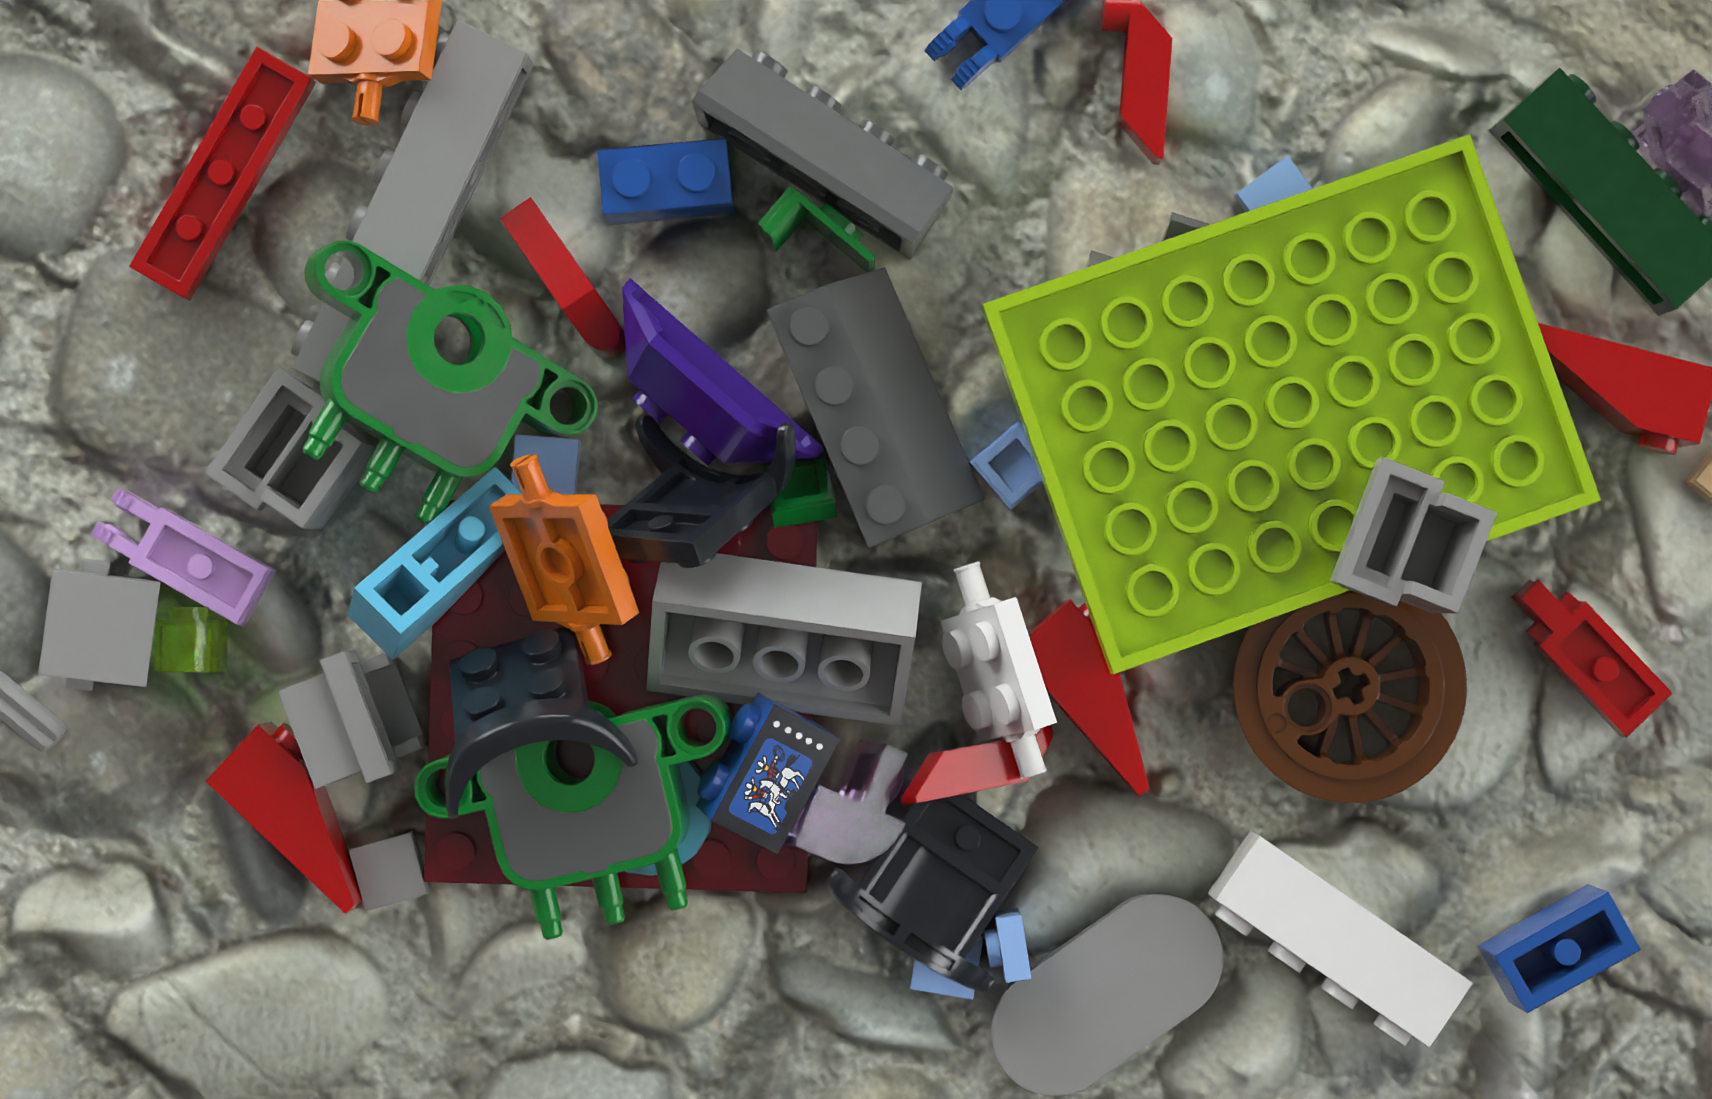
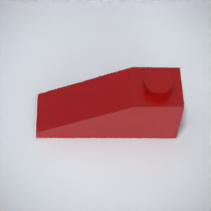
(1634, 388)
(1085, 689)
(275, 794)

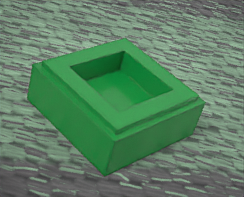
(806, 496)

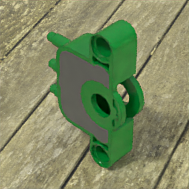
(412, 400)
(576, 829)

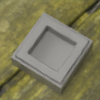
(389, 871)

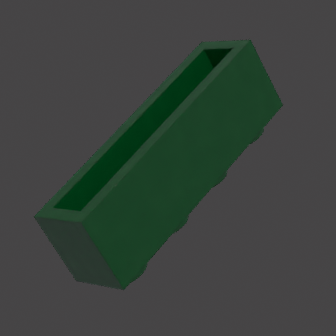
(1609, 190)

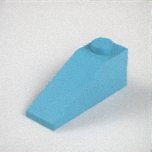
(431, 569)

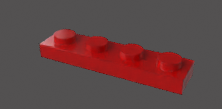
(223, 173)

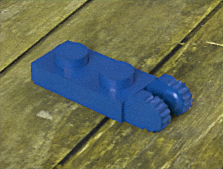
(997, 25)

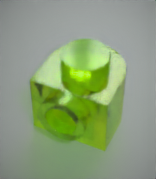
(191, 641)

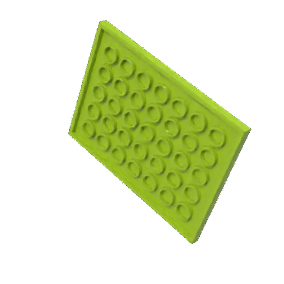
(1236, 383)

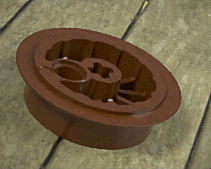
(1407, 757)

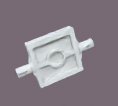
(997, 670)

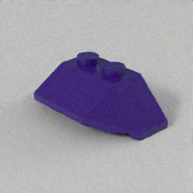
(700, 389)

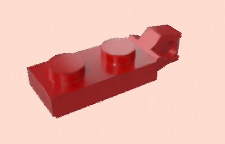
(1591, 657)

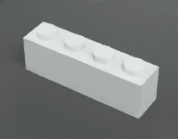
(1339, 939)

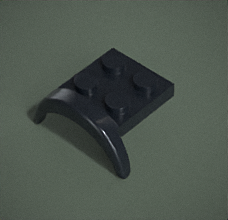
(691, 506)
(518, 698)
(939, 885)

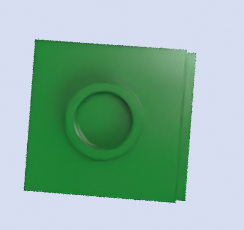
(794, 208)

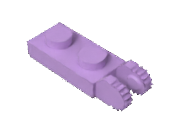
(189, 559)

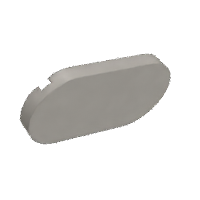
(1106, 994)

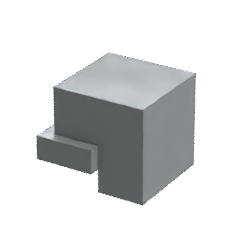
(266, 458)
(1412, 541)
(98, 627)
(353, 718)

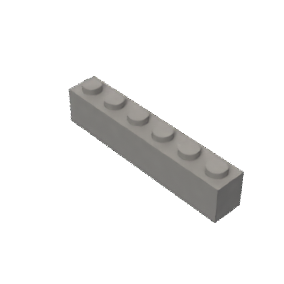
(429, 173)

